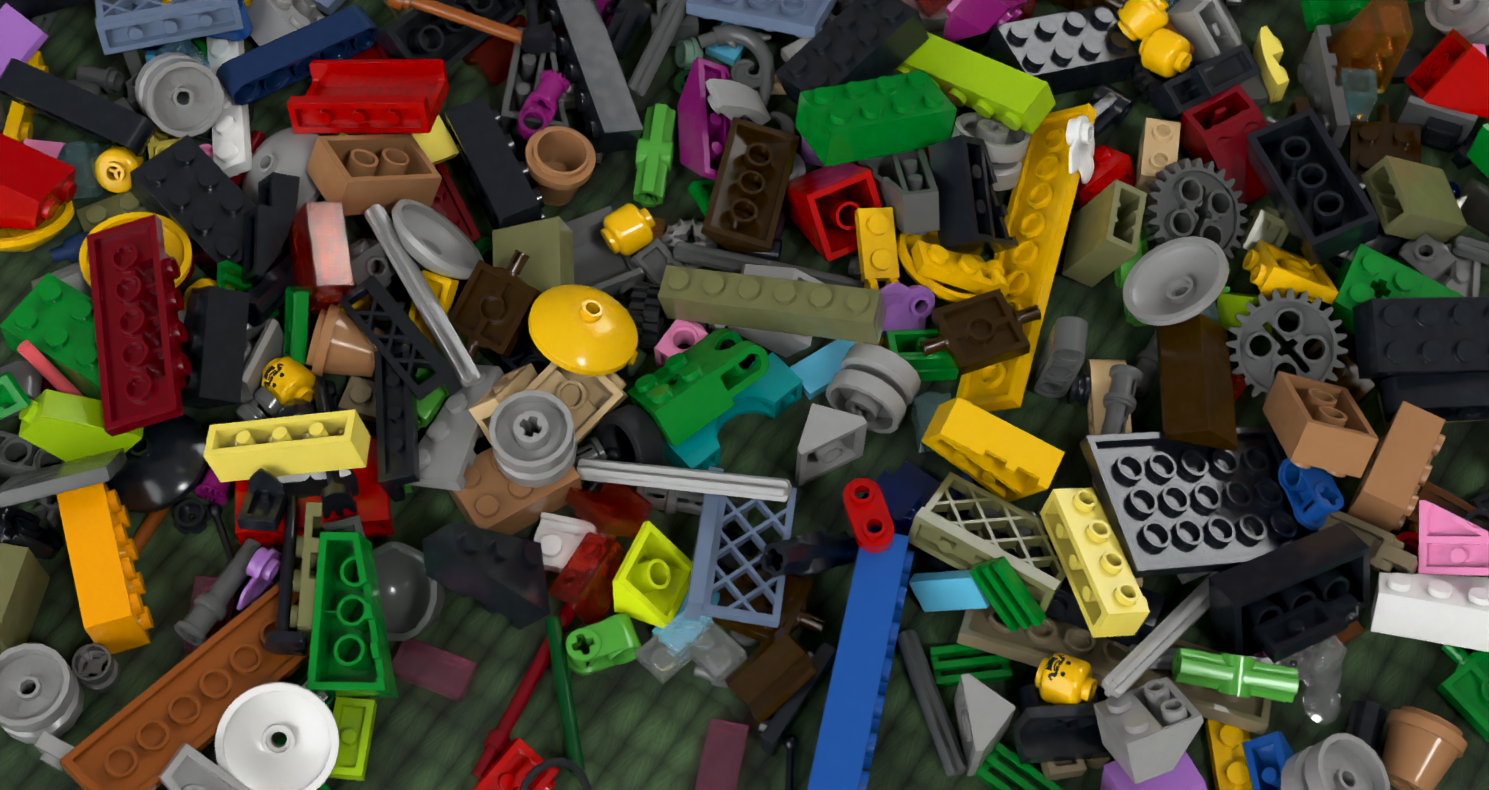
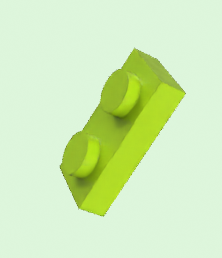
(355, 727)

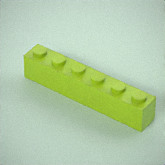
(983, 84)

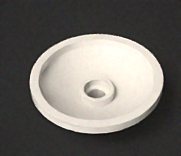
(246, 743)

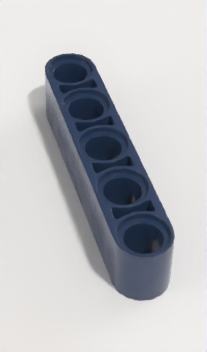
(288, 57)

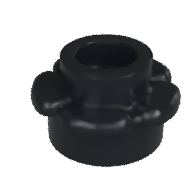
(188, 508)

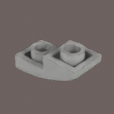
(736, 100)

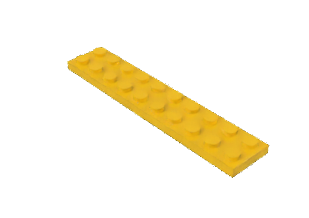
(1039, 220)

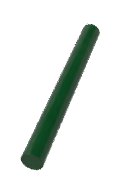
(564, 691)

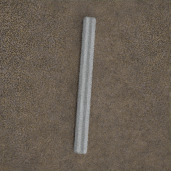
(422, 296)
(685, 479)
(1158, 641)

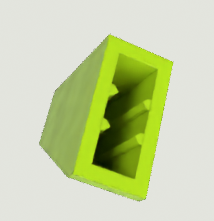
(70, 426)

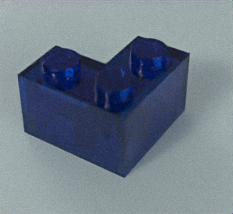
(905, 495)

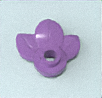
(901, 309)
(263, 569)

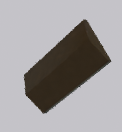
(750, 187)
(1196, 383)

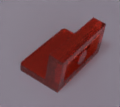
(495, 54)

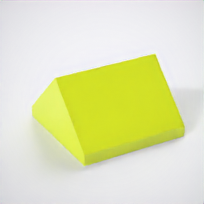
(651, 578)

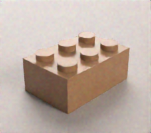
(372, 171)
(1319, 425)
(1398, 468)
(502, 505)

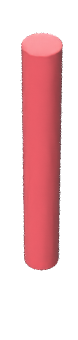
(46, 368)

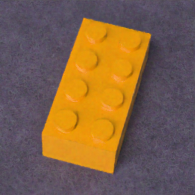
(104, 567)

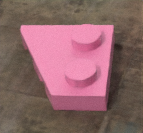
(1451, 543)

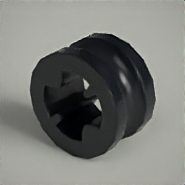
(1079, 390)

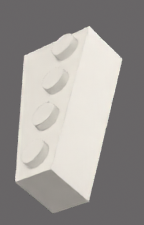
(1433, 608)

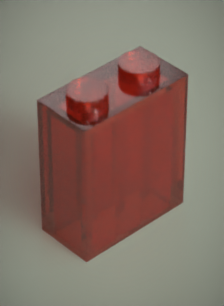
(321, 254)

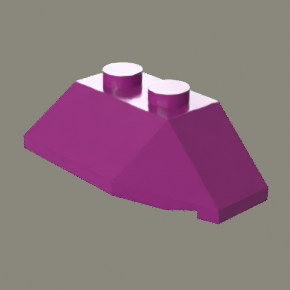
(977, 17)
(699, 126)

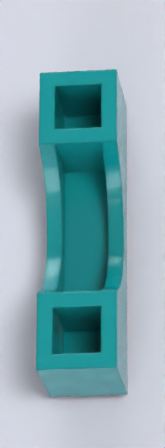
(767, 396)

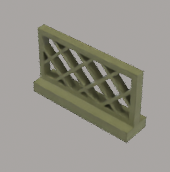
(963, 549)

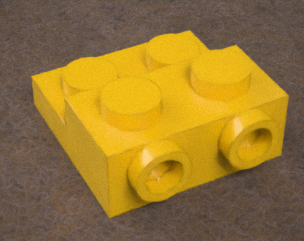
(1281, 269)

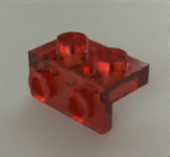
(613, 511)
(589, 576)

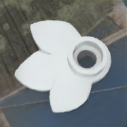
(1082, 147)

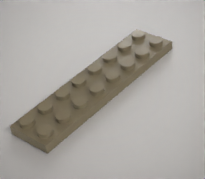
(987, 632)

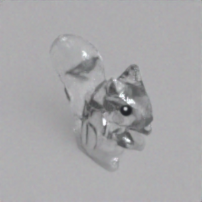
(1322, 672)

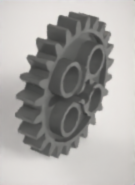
(1195, 212)
(1311, 324)

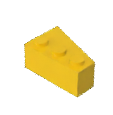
(992, 450)

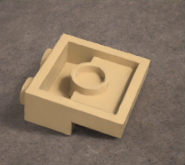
(584, 395)

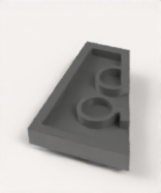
(1318, 79)

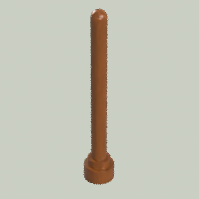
(461, 17)

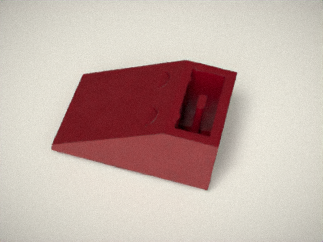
(1219, 133)

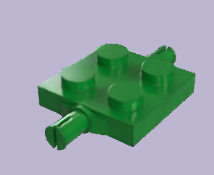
(1469, 687)

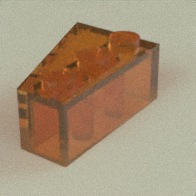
(1374, 40)

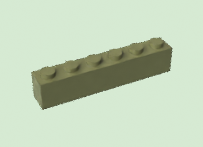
(772, 304)

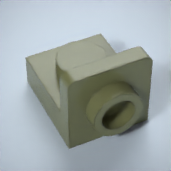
(1265, 226)

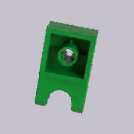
(1373, 275)
(698, 384)

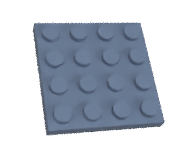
(793, 17)

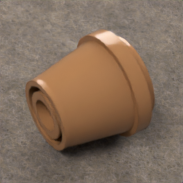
(559, 163)
(340, 346)
(1419, 748)

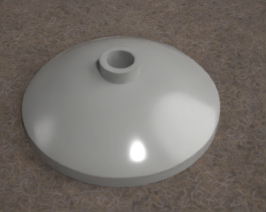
(287, 155)
(434, 240)
(1176, 281)

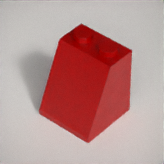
(1453, 77)
(31, 185)
(825, 206)

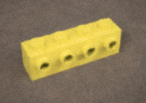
(288, 445)
(1094, 562)

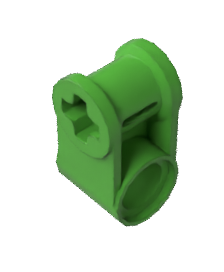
(605, 643)

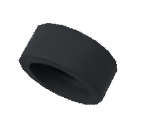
(640, 429)

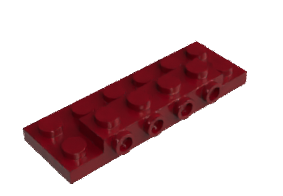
(137, 325)

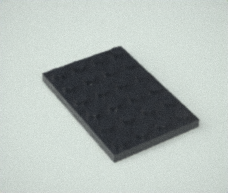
(1191, 503)

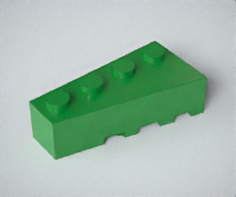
(348, 622)

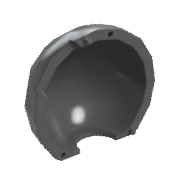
(407, 595)

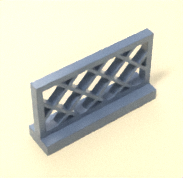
(162, 23)
(707, 553)

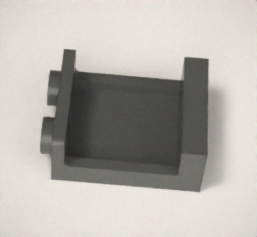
(596, 263)

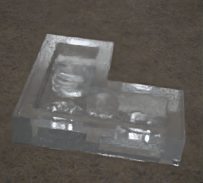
(689, 640)

